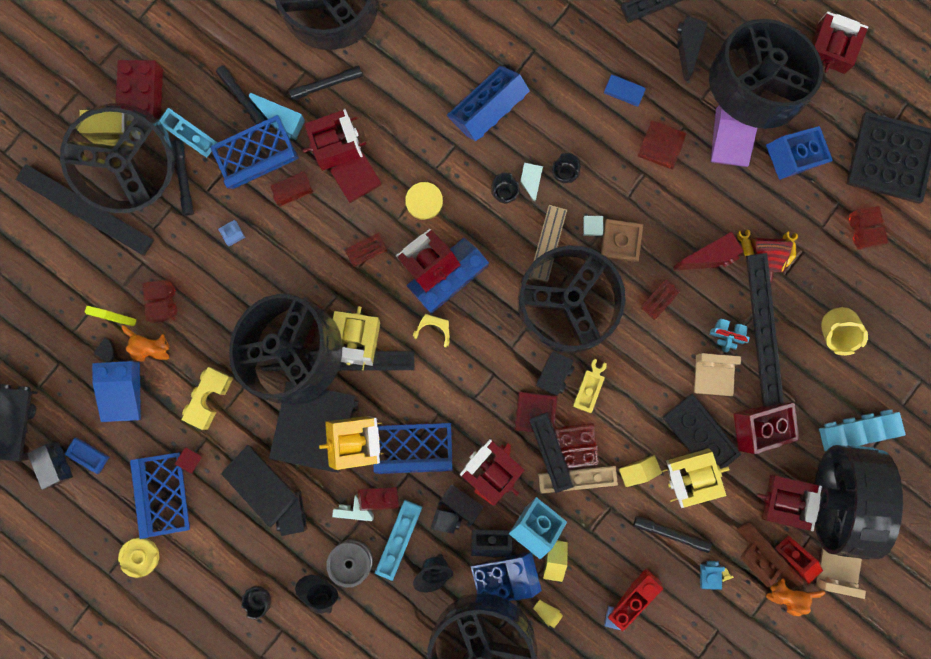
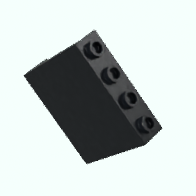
(13, 421)
(303, 428)

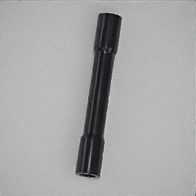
(230, 81)
(305, 90)
(185, 199)
(692, 541)

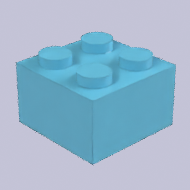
(538, 528)

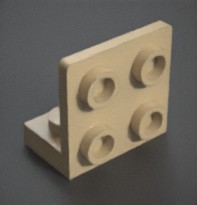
(715, 374)
(840, 575)

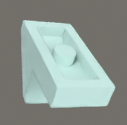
(344, 511)

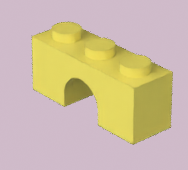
(197, 411)

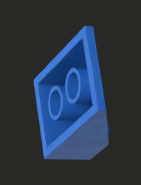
(799, 152)
(117, 390)

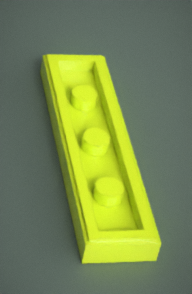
(111, 316)

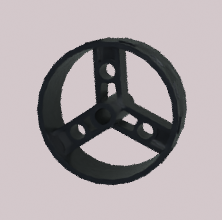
(350, 27)
(767, 48)
(119, 157)
(594, 265)
(284, 348)
(858, 502)
(468, 611)

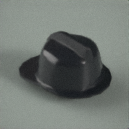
(433, 574)
(316, 593)

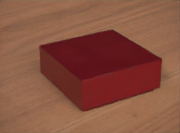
(188, 460)

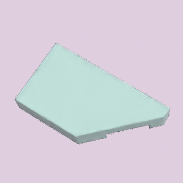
(531, 178)

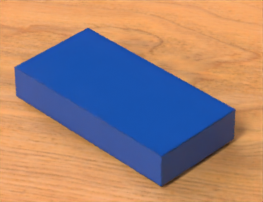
(624, 90)
(86, 455)

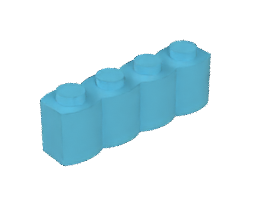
(864, 430)

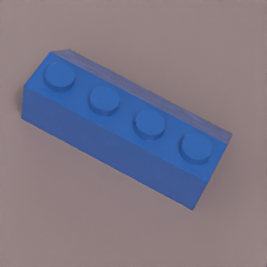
(488, 102)
(471, 265)

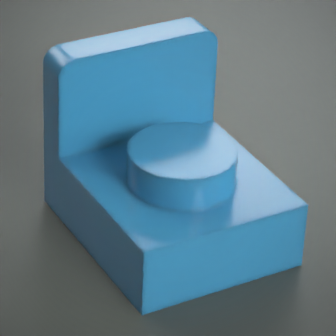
(711, 575)

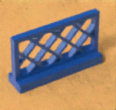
(256, 169)
(415, 465)
(143, 502)

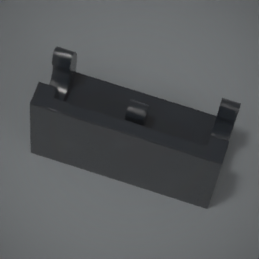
(461, 504)

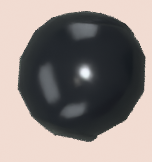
(566, 168)
(505, 188)
(256, 602)

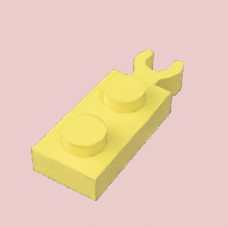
(589, 388)

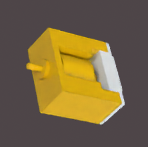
(346, 443)

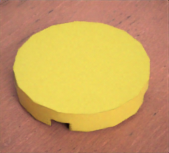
(424, 200)
(138, 557)

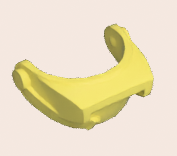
(432, 320)

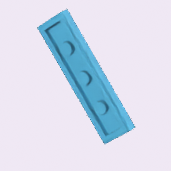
(398, 540)

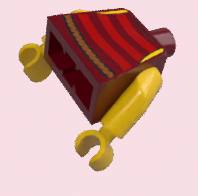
(779, 251)

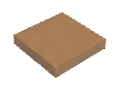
(622, 240)

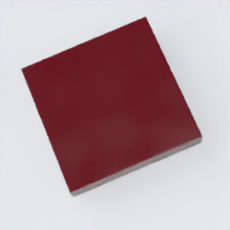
(356, 178)
(532, 405)

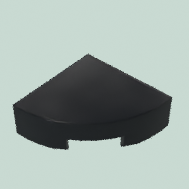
(105, 350)

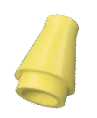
(549, 614)

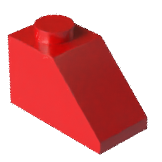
(799, 559)

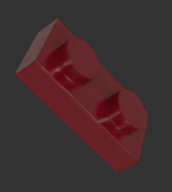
(378, 499)

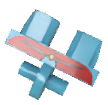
(721, 331)

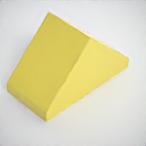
(640, 471)
(556, 562)

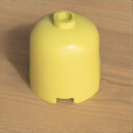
(843, 331)

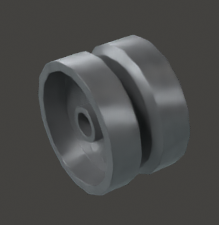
(341, 571)

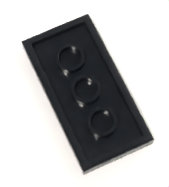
(700, 431)
(259, 485)

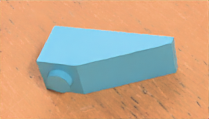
(291, 120)
(187, 132)

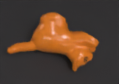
(141, 347)
(797, 602)

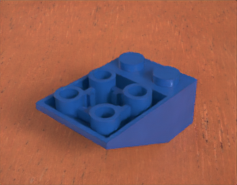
(508, 577)

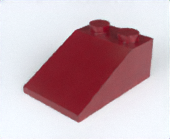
(720, 252)
(766, 427)

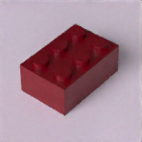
(140, 85)

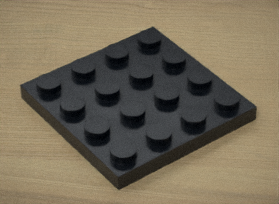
(891, 158)

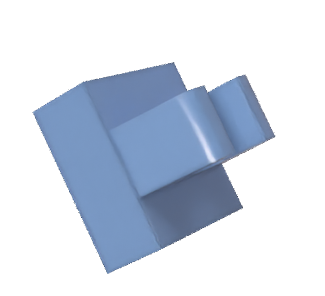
(231, 233)

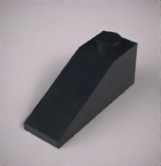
(689, 43)

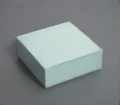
(592, 225)

